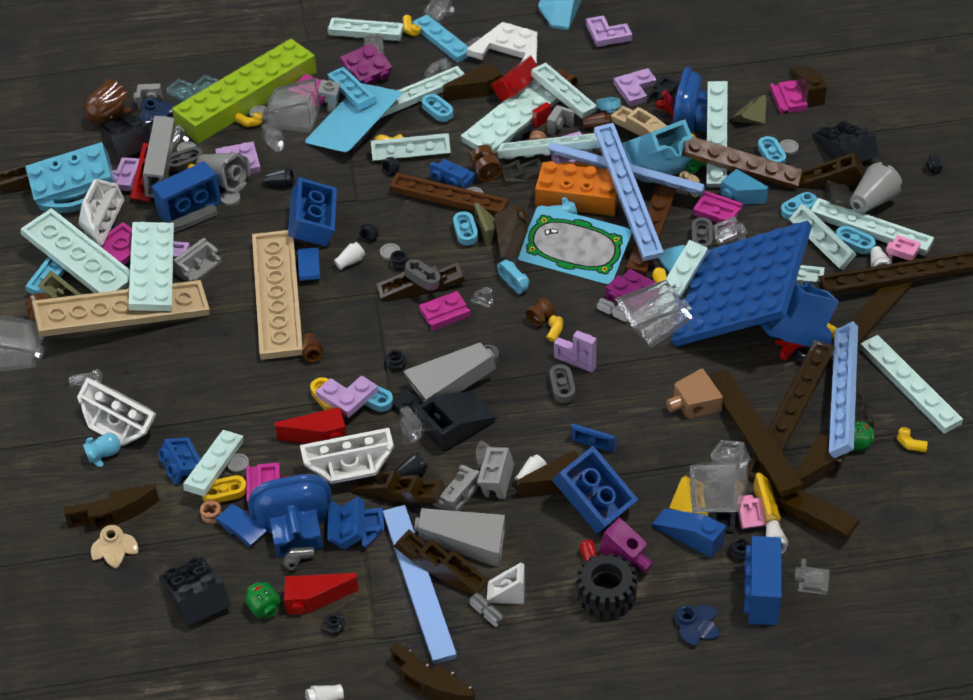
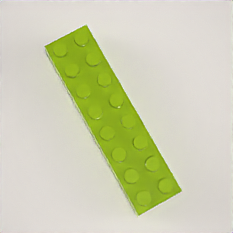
(243, 90)

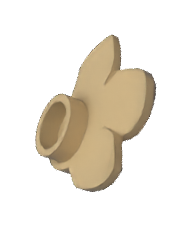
(113, 548)

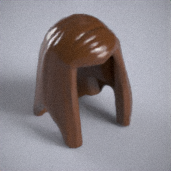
(106, 103)

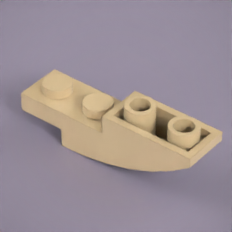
(636, 121)

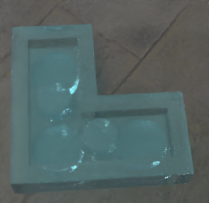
(183, 90)

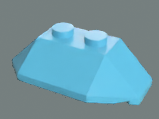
(559, 12)

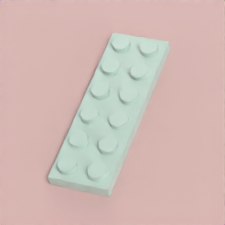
(508, 117)
(76, 253)
(151, 266)

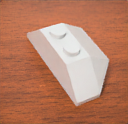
(100, 210)
(114, 412)
(348, 456)

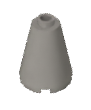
(229, 168)
(876, 188)

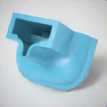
(660, 149)

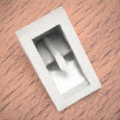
(508, 586)

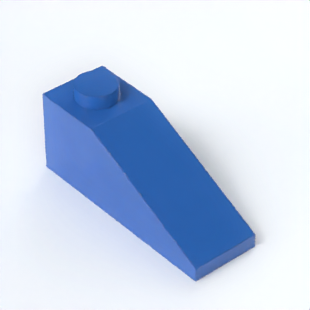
(692, 529)

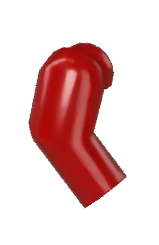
(588, 549)

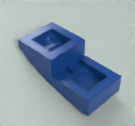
(308, 264)
(241, 524)

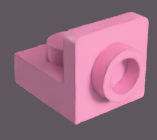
(902, 248)
(751, 513)

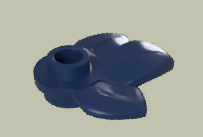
(156, 109)
(699, 624)

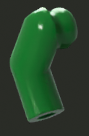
(694, 165)

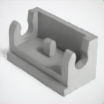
(197, 261)
(496, 471)
(459, 490)

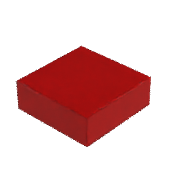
(541, 114)

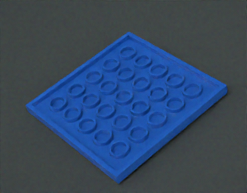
(744, 283)

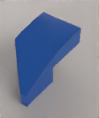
(372, 525)

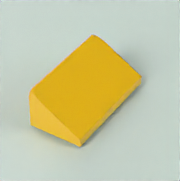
(764, 490)

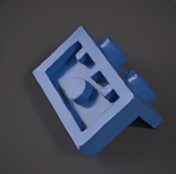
(451, 174)
(178, 458)
(346, 523)

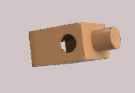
(695, 396)

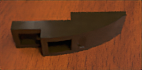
(121, 506)
(433, 684)

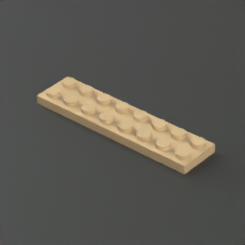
(277, 295)
(112, 310)

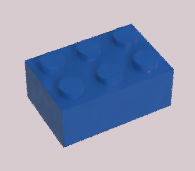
(186, 192)
(312, 212)
(595, 489)
(763, 580)

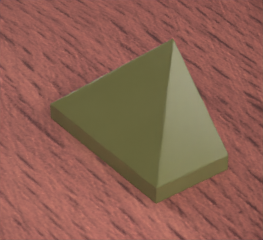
(752, 112)
(486, 224)
(56, 286)

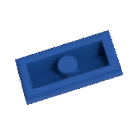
(593, 438)

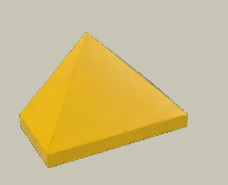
(682, 497)

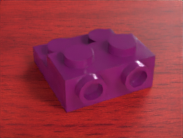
(367, 64)
(626, 284)

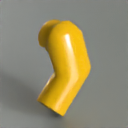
(909, 443)

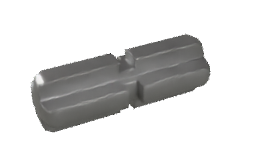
(610, 308)
(490, 612)

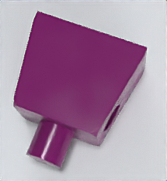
(624, 541)

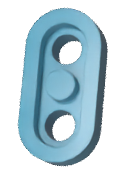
(608, 104)
(437, 107)
(771, 149)
(790, 206)
(465, 228)
(856, 239)
(513, 276)
(381, 401)

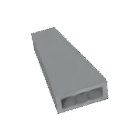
(158, 153)
(451, 372)
(467, 533)

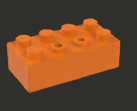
(580, 183)

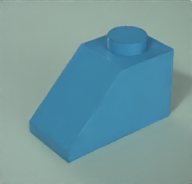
(743, 189)

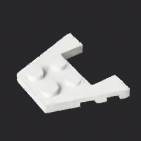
(506, 39)

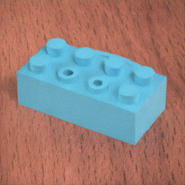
(68, 177)

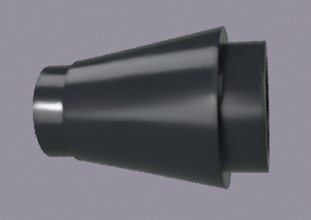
(279, 177)
(412, 465)

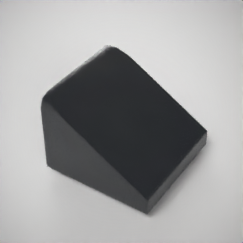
(522, 135)
(726, 519)

